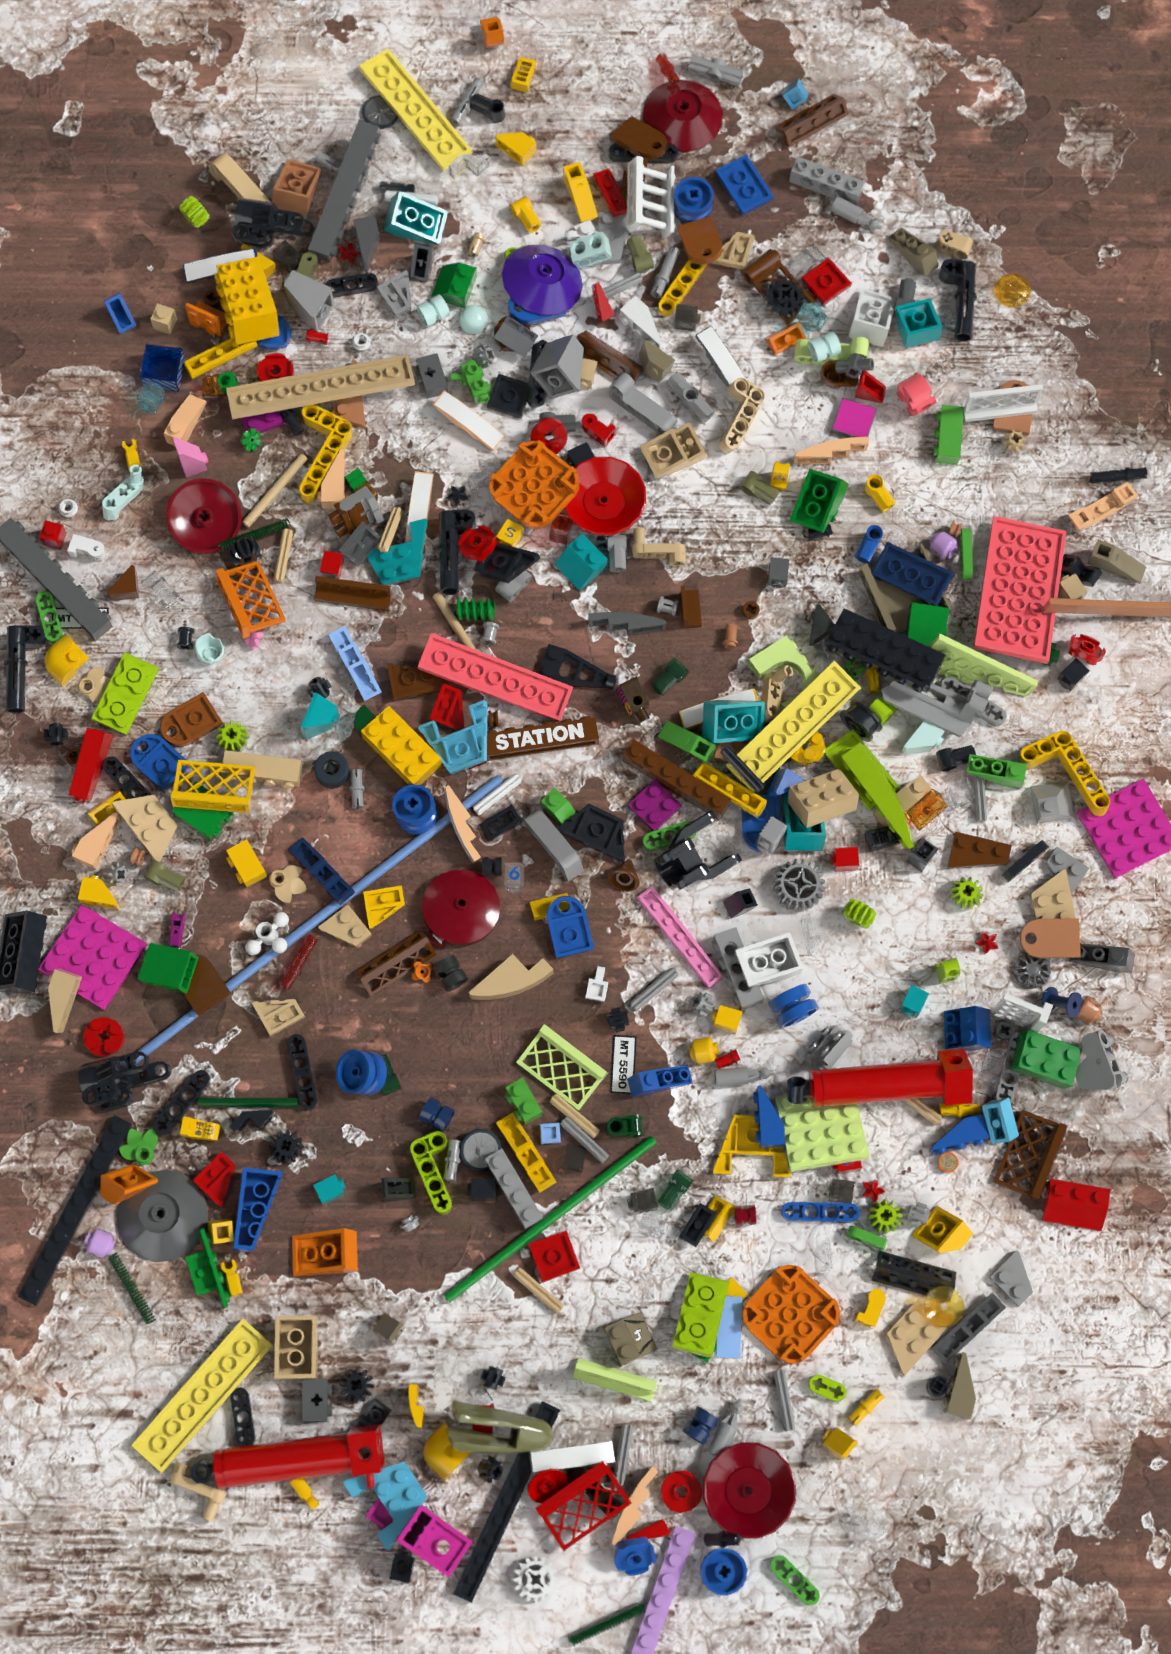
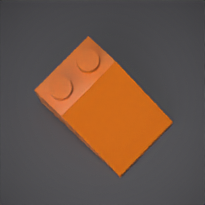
(325, 1252)

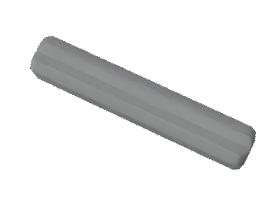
(622, 285)
(980, 800)
(653, 989)
(584, 1140)
(784, 1400)
(623, 1453)

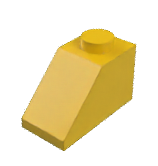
(517, 146)
(95, 893)
(838, 1442)

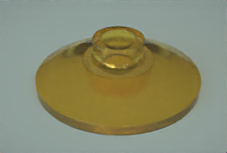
(1009, 296)
(954, 1306)

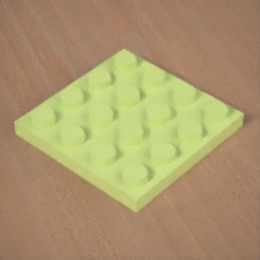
(821, 1134)

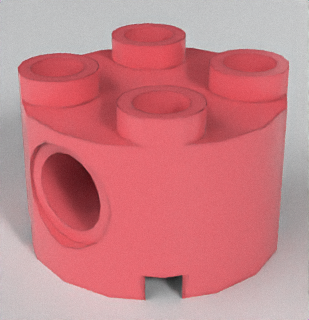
(916, 394)

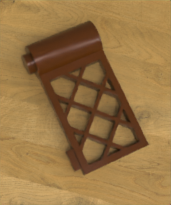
(766, 266)

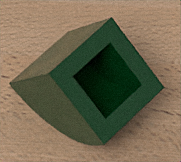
(363, 718)

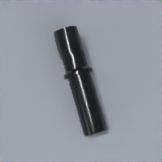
(964, 280)
(450, 530)
(17, 644)

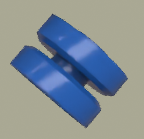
(693, 199)
(415, 809)
(793, 1005)
(361, 1072)
(735, 1575)

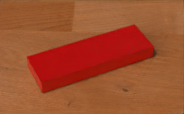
(610, 192)

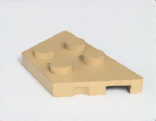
(148, 822)
(1053, 899)
(912, 1337)

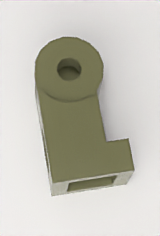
(308, 264)

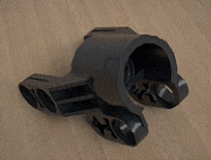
(263, 219)
(682, 863)
(115, 1076)

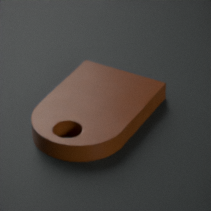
(700, 238)
(192, 721)

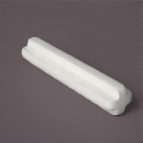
(429, 198)
(497, 794)

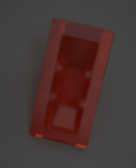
(560, 529)

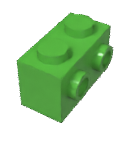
(523, 1100)

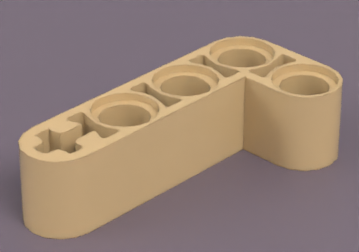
(235, 178)
(739, 418)

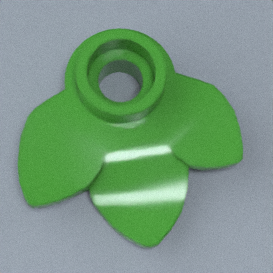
(138, 1144)

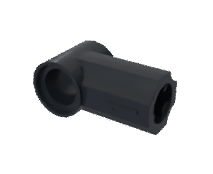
(487, 107)
(951, 758)

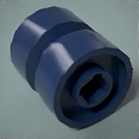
(434, 1113)
(700, 1425)

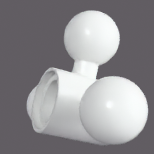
(279, 945)

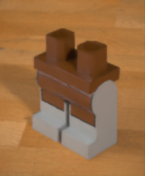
(353, 510)

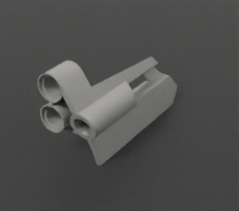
(950, 710)

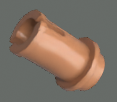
(730, 636)

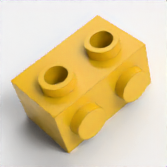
(246, 863)

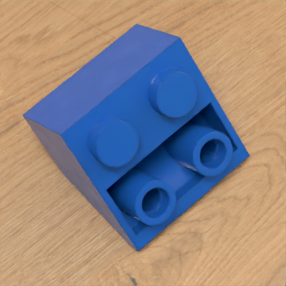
(967, 1028)

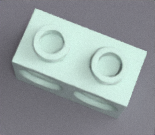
(591, 254)

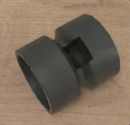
(450, 973)

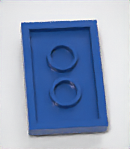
(744, 184)

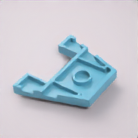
(463, 747)
(399, 1494)

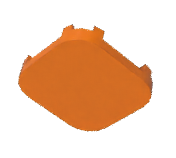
(534, 485)
(791, 1314)

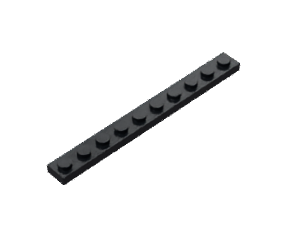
(75, 1211)
(500, 1516)

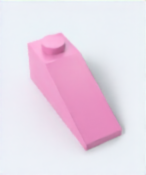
(190, 457)

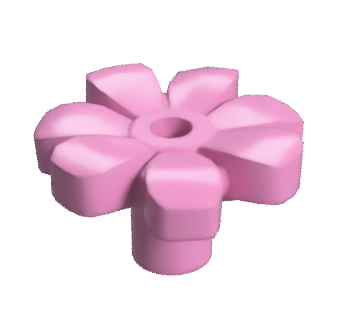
(252, 641)

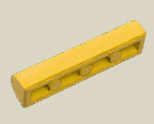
(216, 356)
(736, 792)

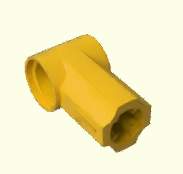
(524, 211)
(879, 495)

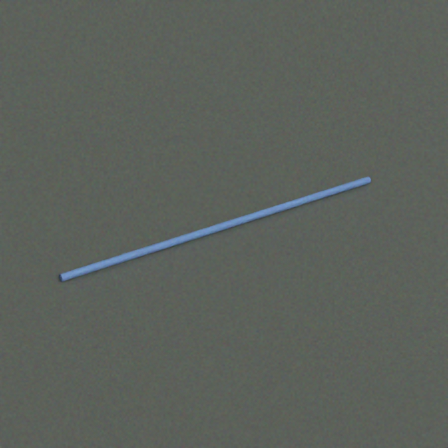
(324, 913)

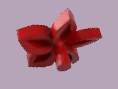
(348, 253)
(987, 942)
(872, 1190)

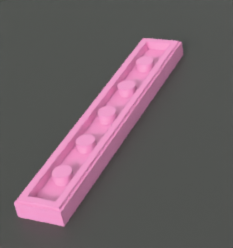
(680, 937)

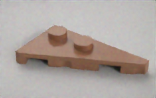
(351, 409)

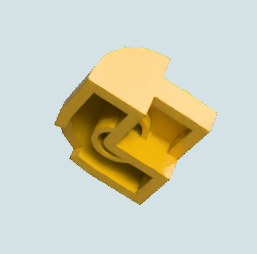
(64, 659)
(441, 1455)

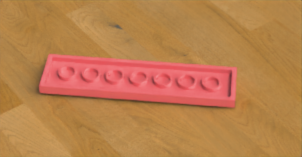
(495, 677)

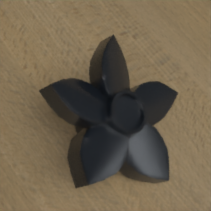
(457, 495)

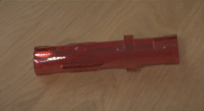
(295, 968)

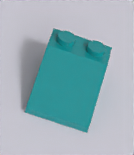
(414, 219)
(732, 720)
(799, 837)

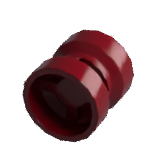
(745, 1215)

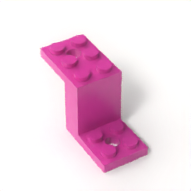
(424, 1535)

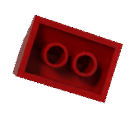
(1075, 1204)

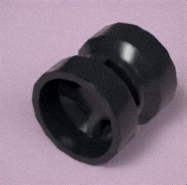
(487, 866)
(934, 1388)

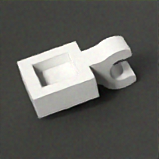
(580, 231)
(597, 987)

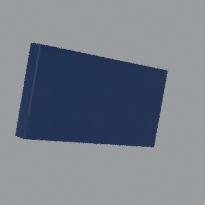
(912, 574)

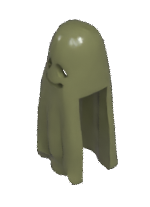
(526, 1432)

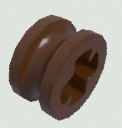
(208, 295)
(748, 615)
(493, 718)
(70, 753)

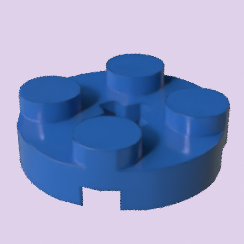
(280, 341)
(637, 1546)

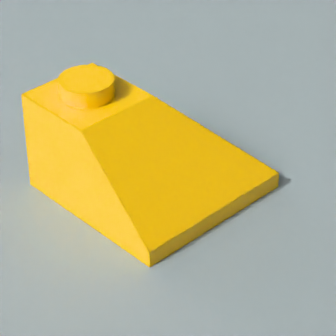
(943, 1231)

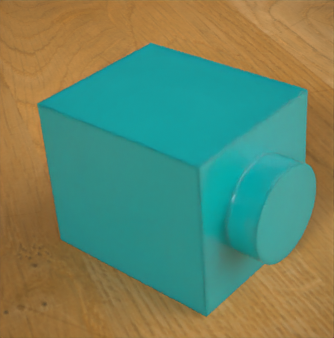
(913, 1002)
(330, 1189)

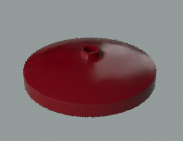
(208, 499)
(455, 923)

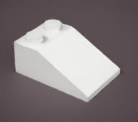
(872, 317)
(769, 960)

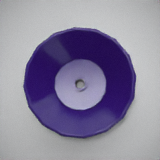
(540, 291)

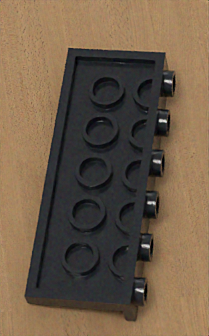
(885, 651)

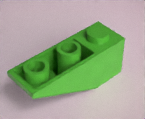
(687, 741)
(997, 770)

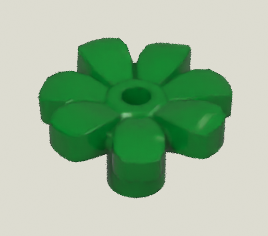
(250, 439)

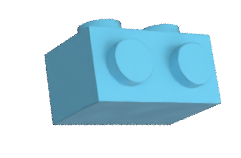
(1000, 1120)

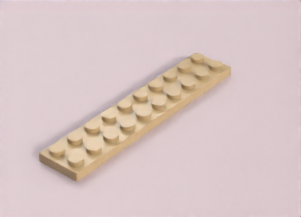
(320, 386)

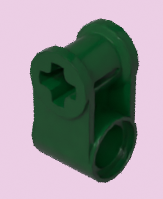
(627, 1126)

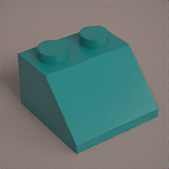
(918, 323)
(581, 562)

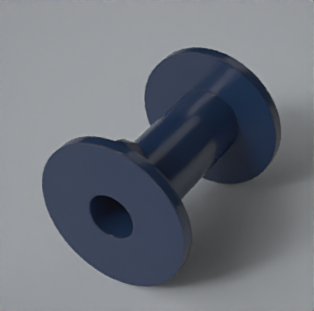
(1071, 1004)

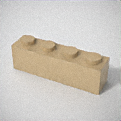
(268, 769)

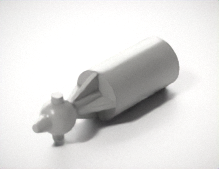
(854, 213)
(739, 1076)
(726, 1430)

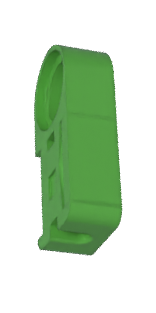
(866, 1237)

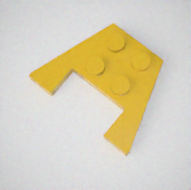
(742, 1141)

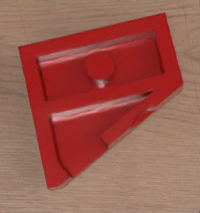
(449, 708)
(216, 1178)

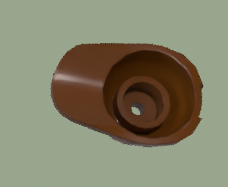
(836, 380)

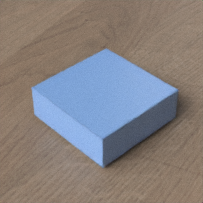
(550, 1133)

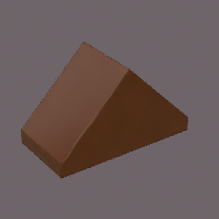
(126, 586)

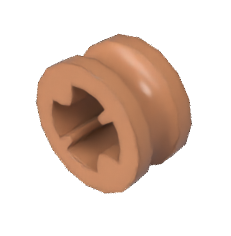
(955, 529)
(137, 857)

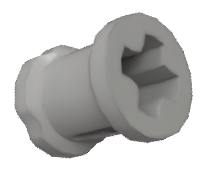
(667, 606)
(489, 633)

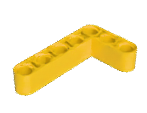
(326, 452)
(1071, 767)

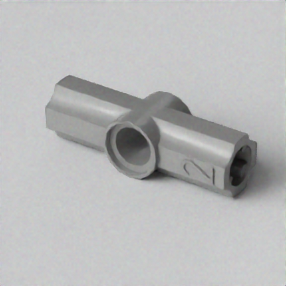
(715, 70)
(697, 405)

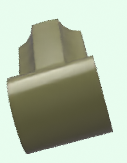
(641, 258)
(755, 485)
(160, 874)

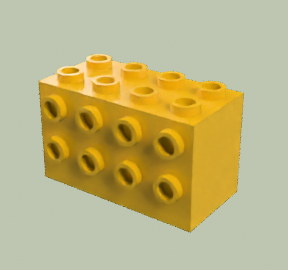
(246, 300)

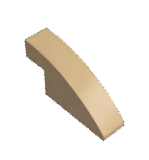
(511, 979)

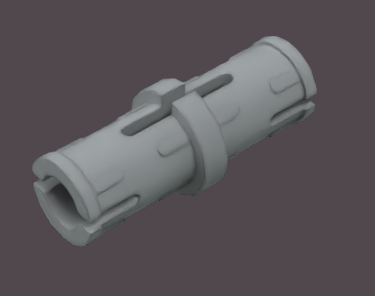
(356, 789)
(452, 1160)

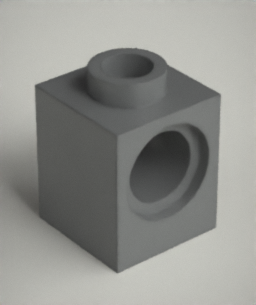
(778, 572)

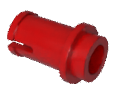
(318, 337)
(727, 1059)

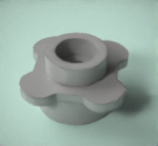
(409, 1223)

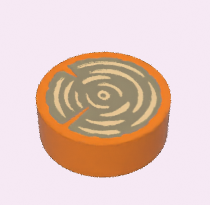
(948, 1162)

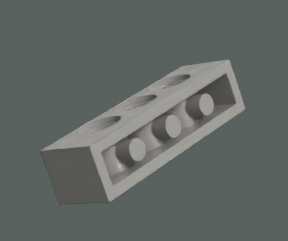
(826, 180)
(731, 939)

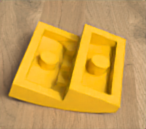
(418, 1412)

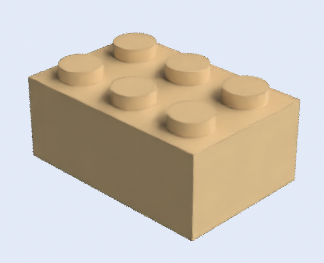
(823, 798)
(296, 1347)

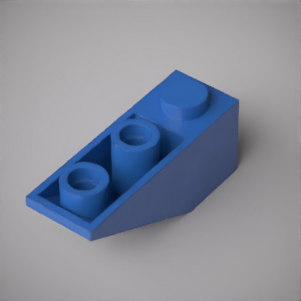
(659, 1080)
(771, 1128)
(968, 1131)

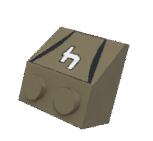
(630, 1339)

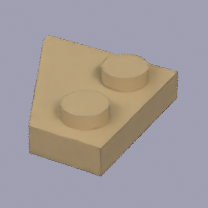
(736, 251)
(346, 927)
(278, 1014)

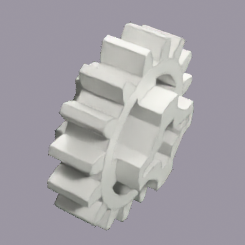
(528, 1587)

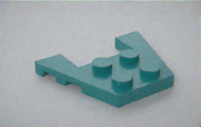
(403, 560)

